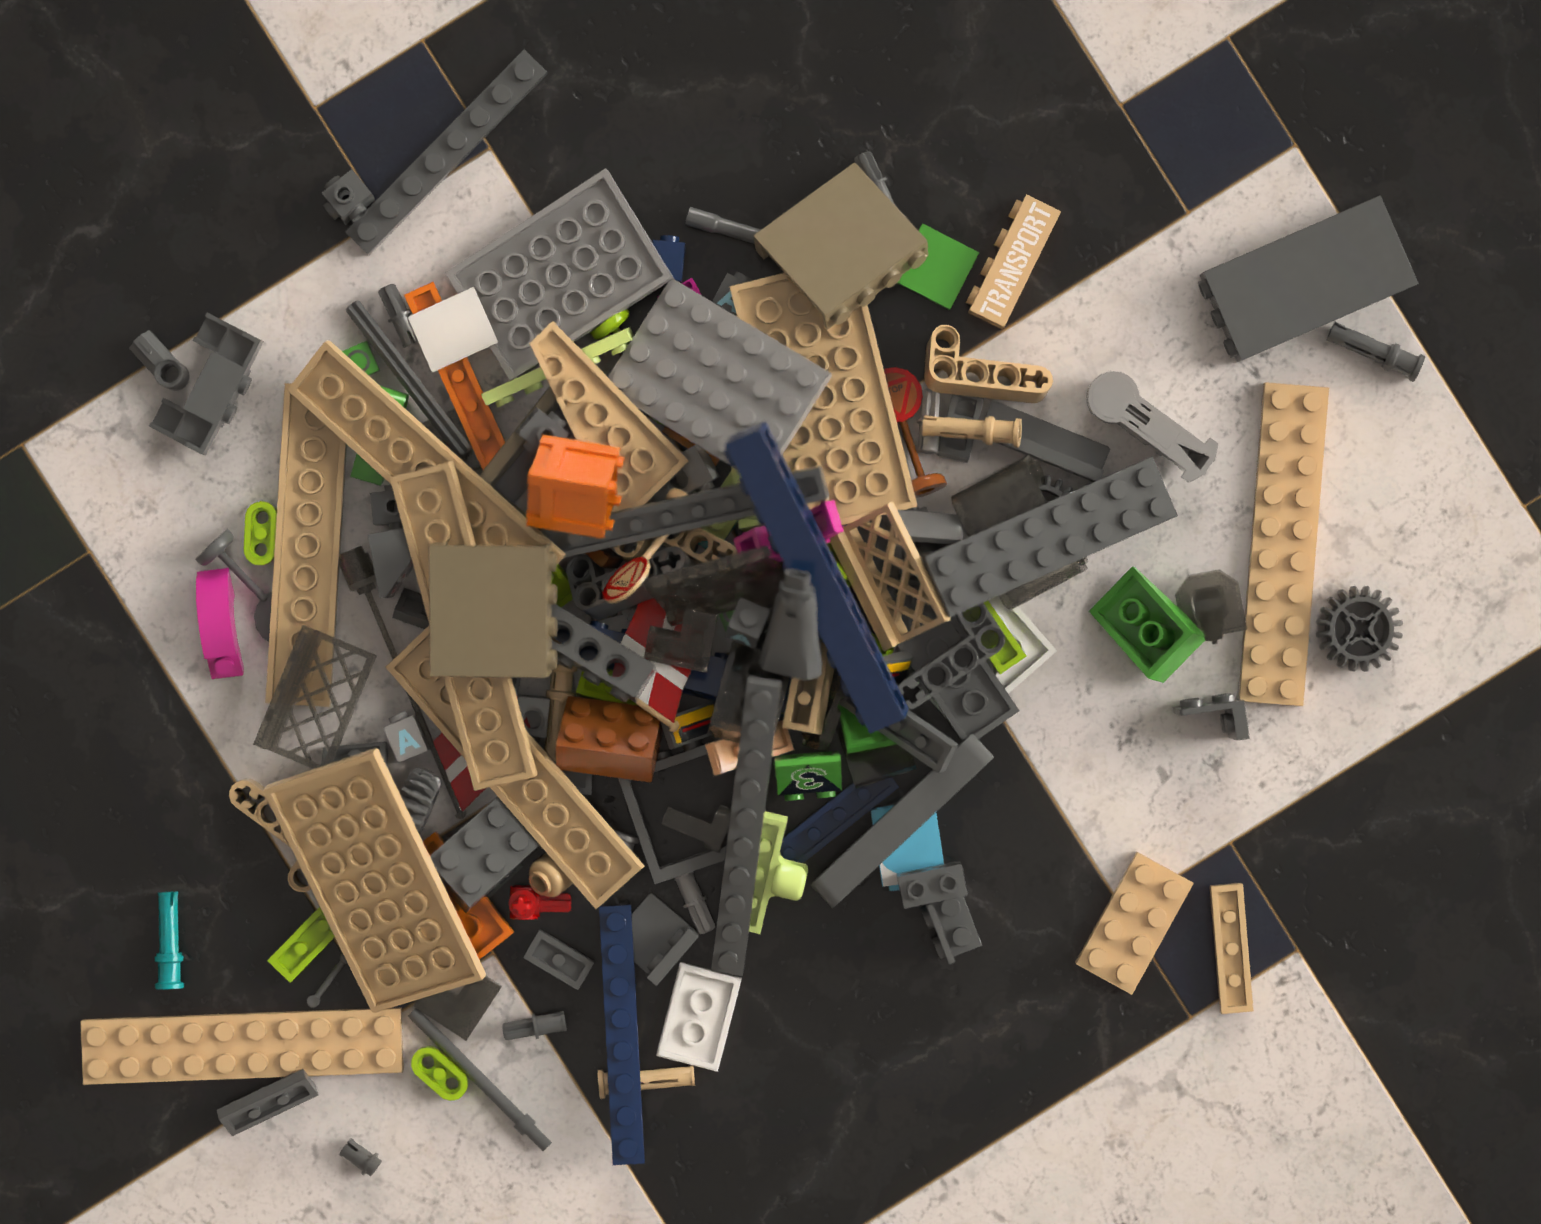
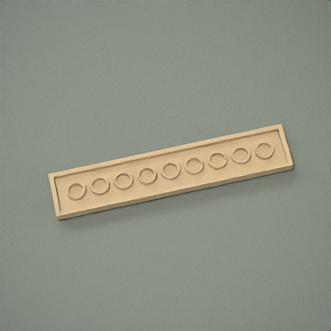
(399, 444)
(306, 542)
(1283, 544)
(483, 707)
(543, 804)
(241, 1045)

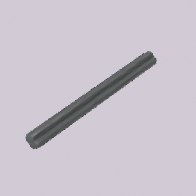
(408, 379)

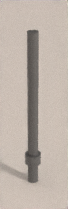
(523, 1123)

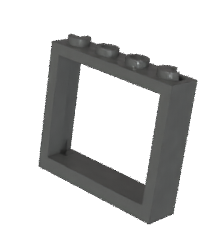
(683, 866)

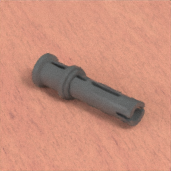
(1388, 355)

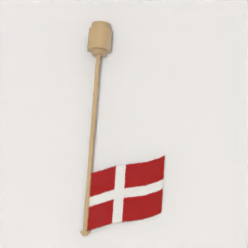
(665, 687)

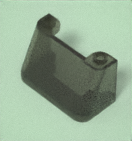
(1002, 497)

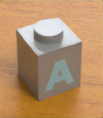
(406, 736)

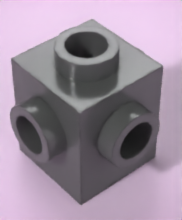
(357, 196)
(536, 423)
(383, 509)

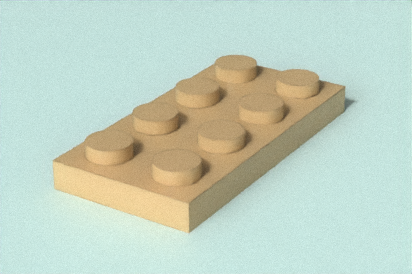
(1134, 923)

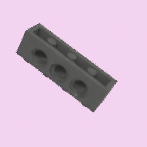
(637, 669)

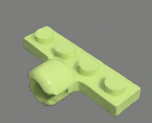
(774, 873)

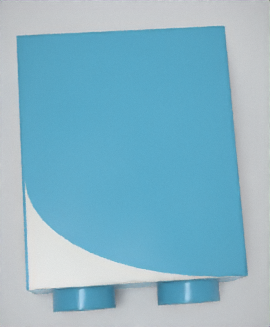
(917, 852)

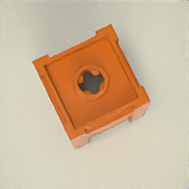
(573, 486)

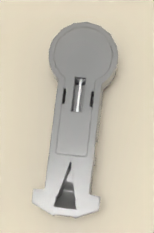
(1116, 399)

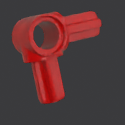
(528, 904)

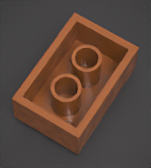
(608, 739)

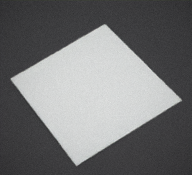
(452, 329)

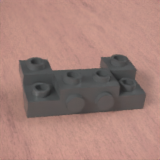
(216, 389)

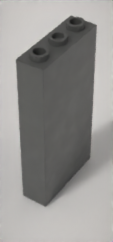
(1307, 279)

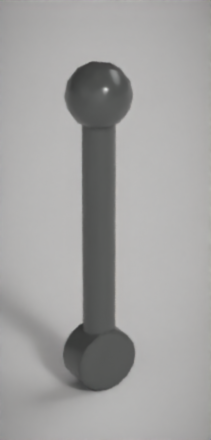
(314, 999)

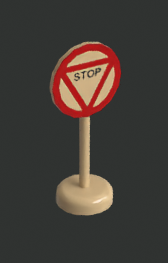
(634, 572)

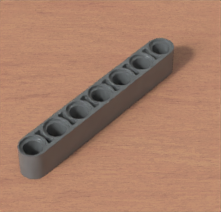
(901, 822)

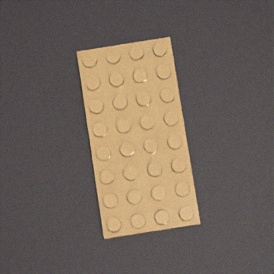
(853, 420)
(374, 881)

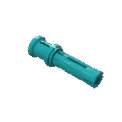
(169, 956)

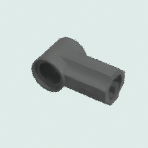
(159, 360)

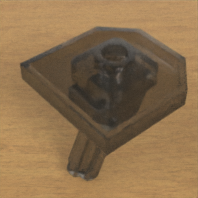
(1212, 603)

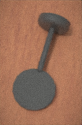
(263, 608)

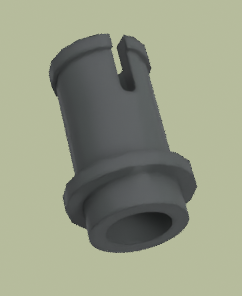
(360, 1157)

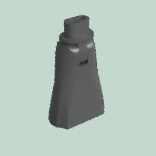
(792, 636)

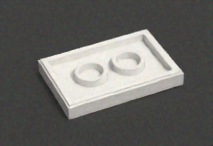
(698, 1016)

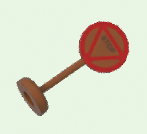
(906, 401)

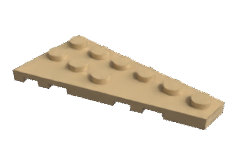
(605, 416)

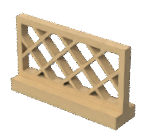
(871, 584)

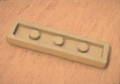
(1231, 948)

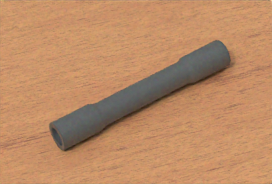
(714, 224)

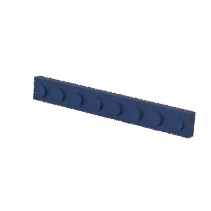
(621, 1035)

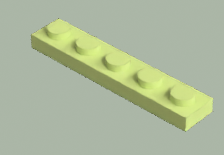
(532, 380)

